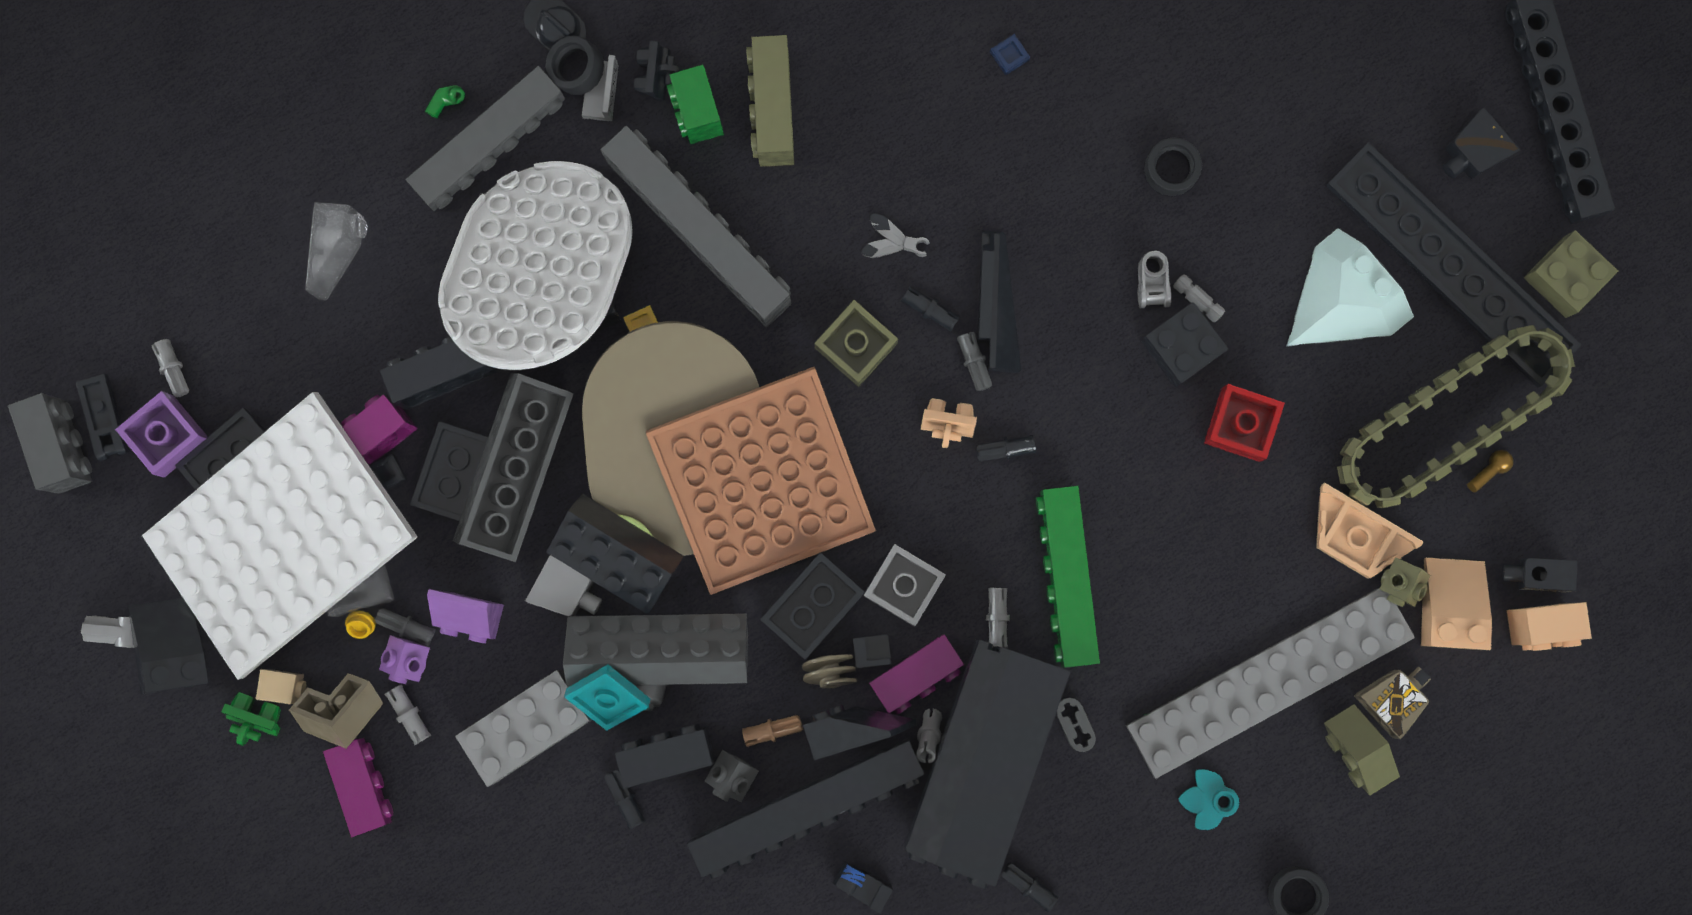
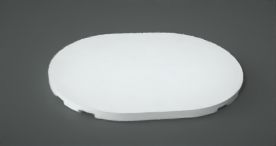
(535, 265)

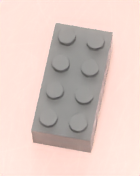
(521, 729)

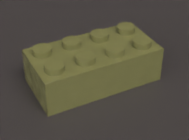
(772, 96)

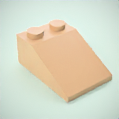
(1456, 605)

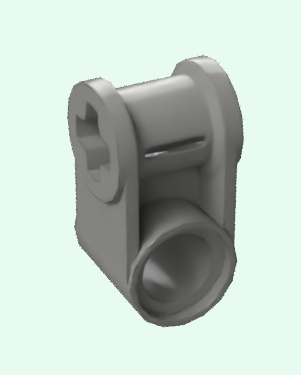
(1154, 283)

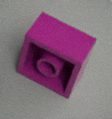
(378, 427)

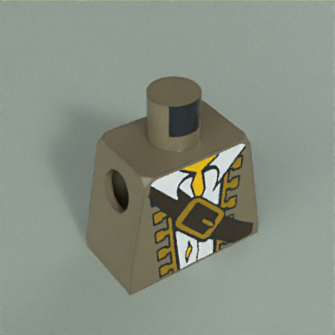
(1396, 700)

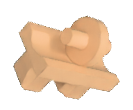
(948, 425)

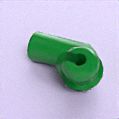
(444, 97)

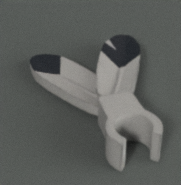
(894, 240)

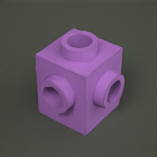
(404, 659)

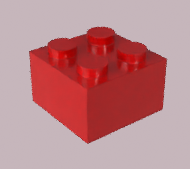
(1244, 423)

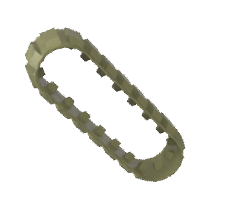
(1560, 360)

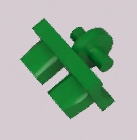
(240, 712)

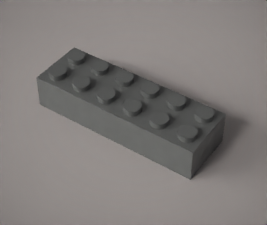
(513, 467)
(659, 648)

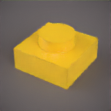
(640, 318)

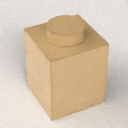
(280, 686)

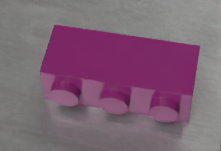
(917, 675)
(358, 787)

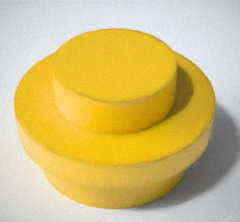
(359, 624)

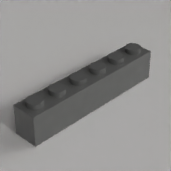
(486, 139)

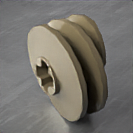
(826, 671)

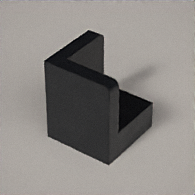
(872, 651)

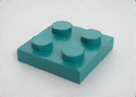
(607, 697)

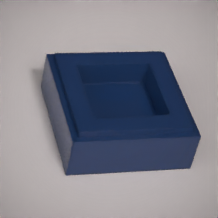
(1010, 54)

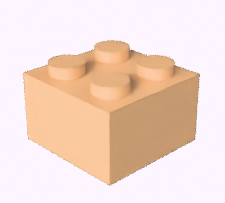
(1555, 624)

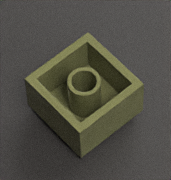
(1571, 274)
(856, 343)

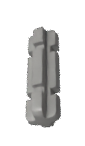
(1199, 297)

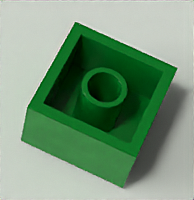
(697, 107)

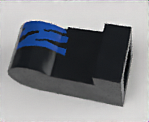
(863, 886)

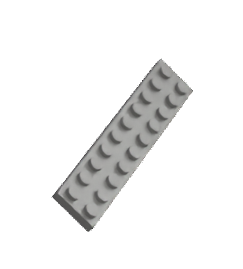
(1269, 682)

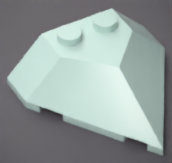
(1347, 295)

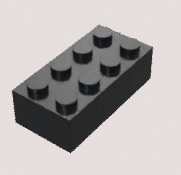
(614, 553)

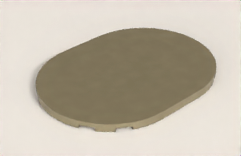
(639, 385)

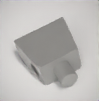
(563, 590)

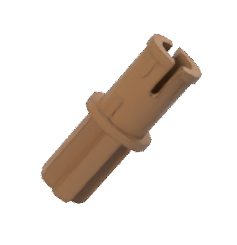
(772, 730)

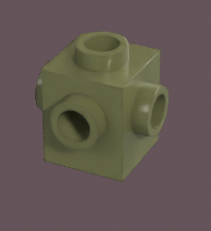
(1404, 583)

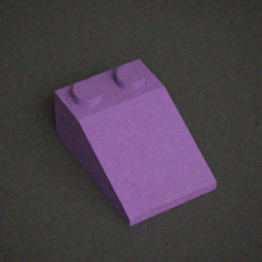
(464, 614)

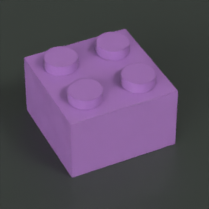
(161, 434)

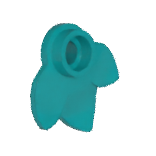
(1204, 800)

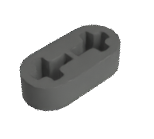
(1081, 721)

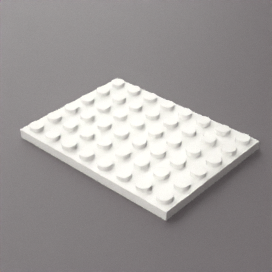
(279, 535)

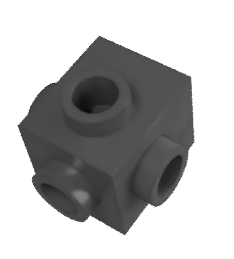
(731, 777)

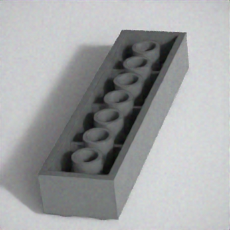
(696, 226)

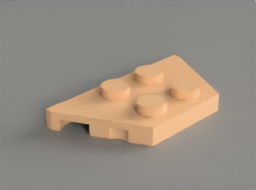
(1358, 534)

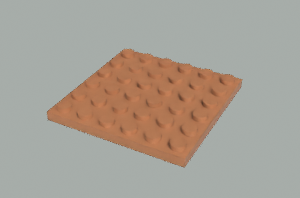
(761, 480)

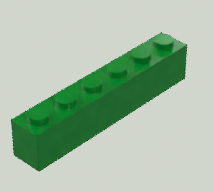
(1069, 577)

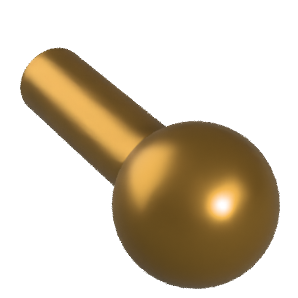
(1499, 462)

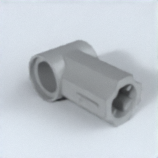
(108, 630)

